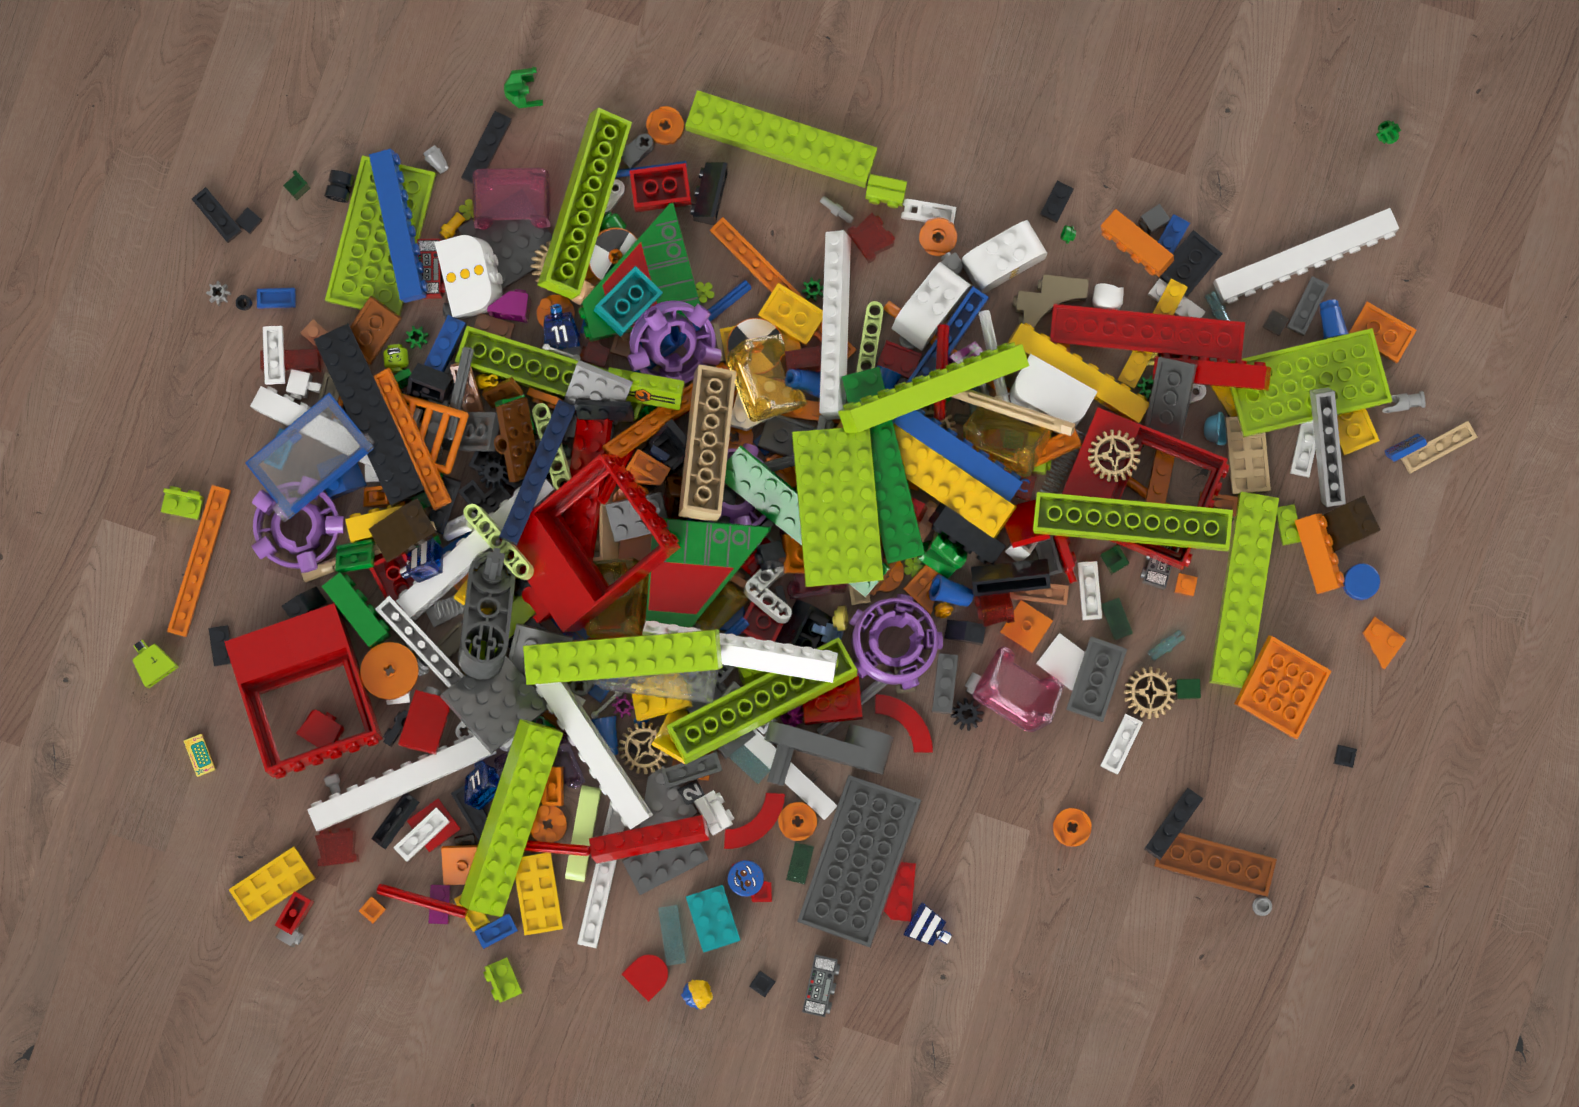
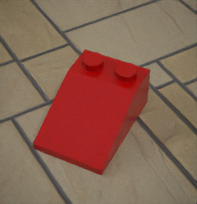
(389, 577)

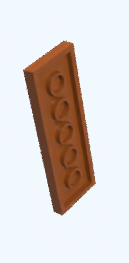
(1219, 864)

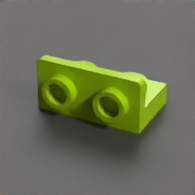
(182, 503)
(502, 980)

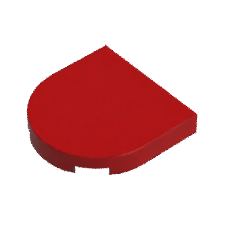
(647, 975)

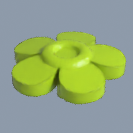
(467, 210)
(704, 291)
(913, 567)

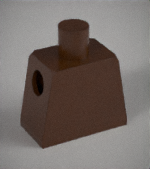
(672, 491)

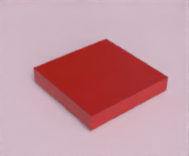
(447, 832)

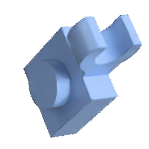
(829, 632)

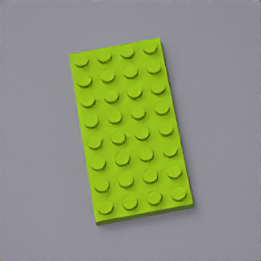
(363, 255)
(1343, 363)
(837, 507)

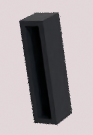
(966, 533)
(1010, 577)

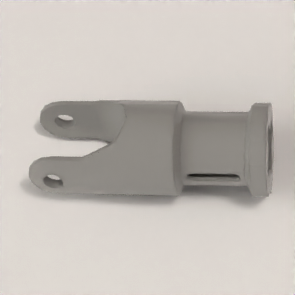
(1406, 401)

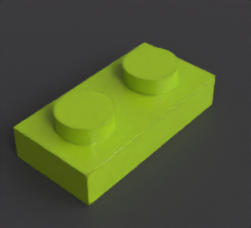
(1286, 522)

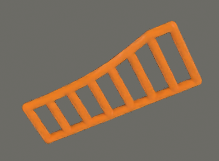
(447, 411)

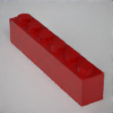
(1226, 374)
(649, 839)

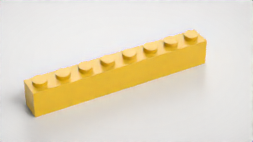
(1109, 393)

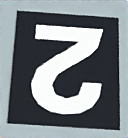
(691, 792)

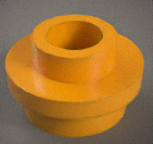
(943, 610)

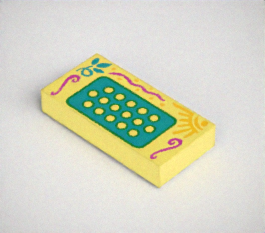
(199, 755)

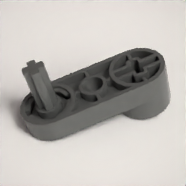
(486, 589)
(861, 749)

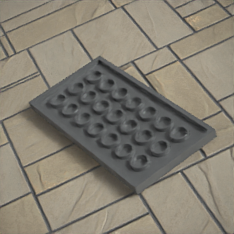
(859, 861)

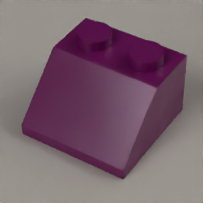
(512, 306)

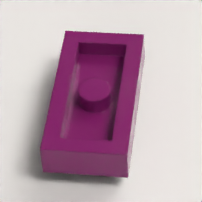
(441, 893)

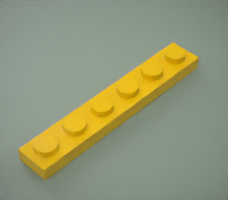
(1138, 360)

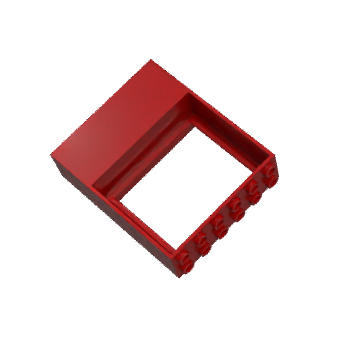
(1085, 483)
(563, 570)
(290, 654)

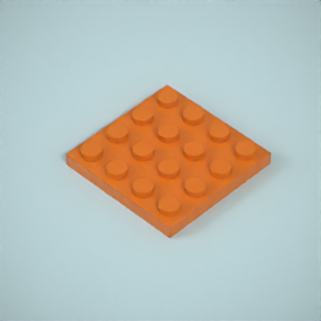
(1282, 687)

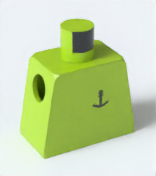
(152, 663)

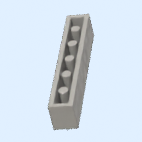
(1327, 447)

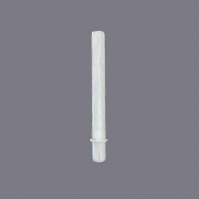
(990, 342)

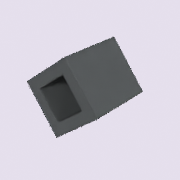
(1153, 220)

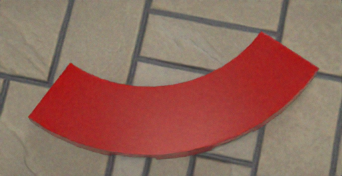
(908, 718)
(758, 826)

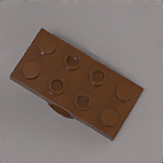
(516, 437)

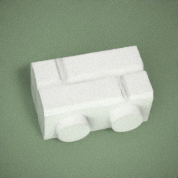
(714, 813)

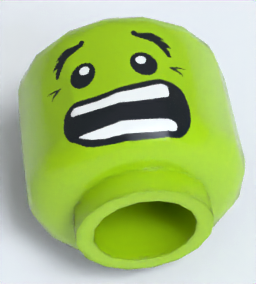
(395, 357)

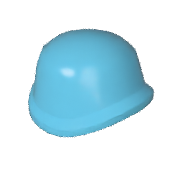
(1215, 429)

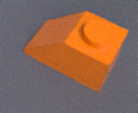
(376, 497)

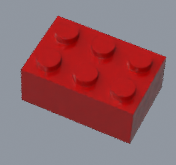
(660, 186)

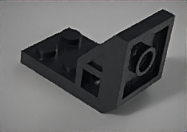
(673, 442)

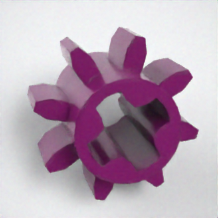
(620, 702)
(793, 717)

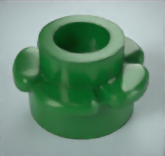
(1068, 233)

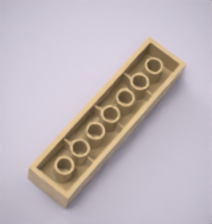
(707, 443)

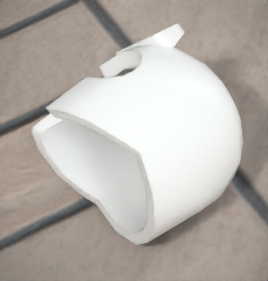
(1107, 296)

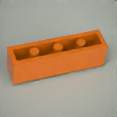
(1137, 243)
(1319, 553)

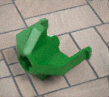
(517, 90)

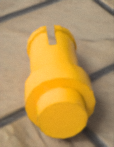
(448, 230)
(484, 381)

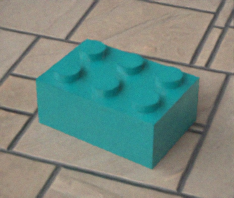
(628, 301)
(713, 918)

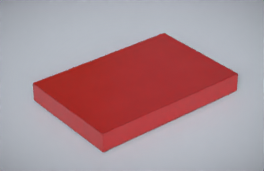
(1021, 524)
(425, 722)

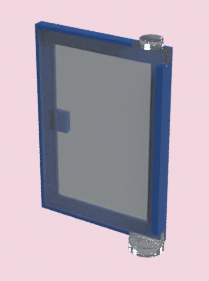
(309, 456)

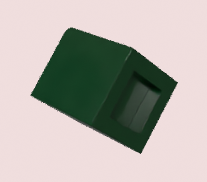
(296, 185)
(1114, 559)
(1187, 689)

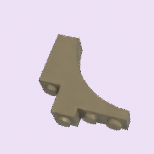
(1053, 291)

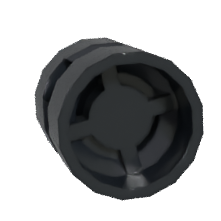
(339, 186)

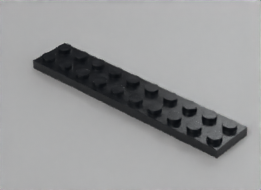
(369, 413)

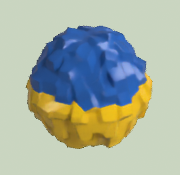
(697, 994)

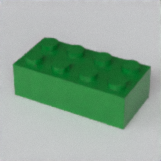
(355, 609)

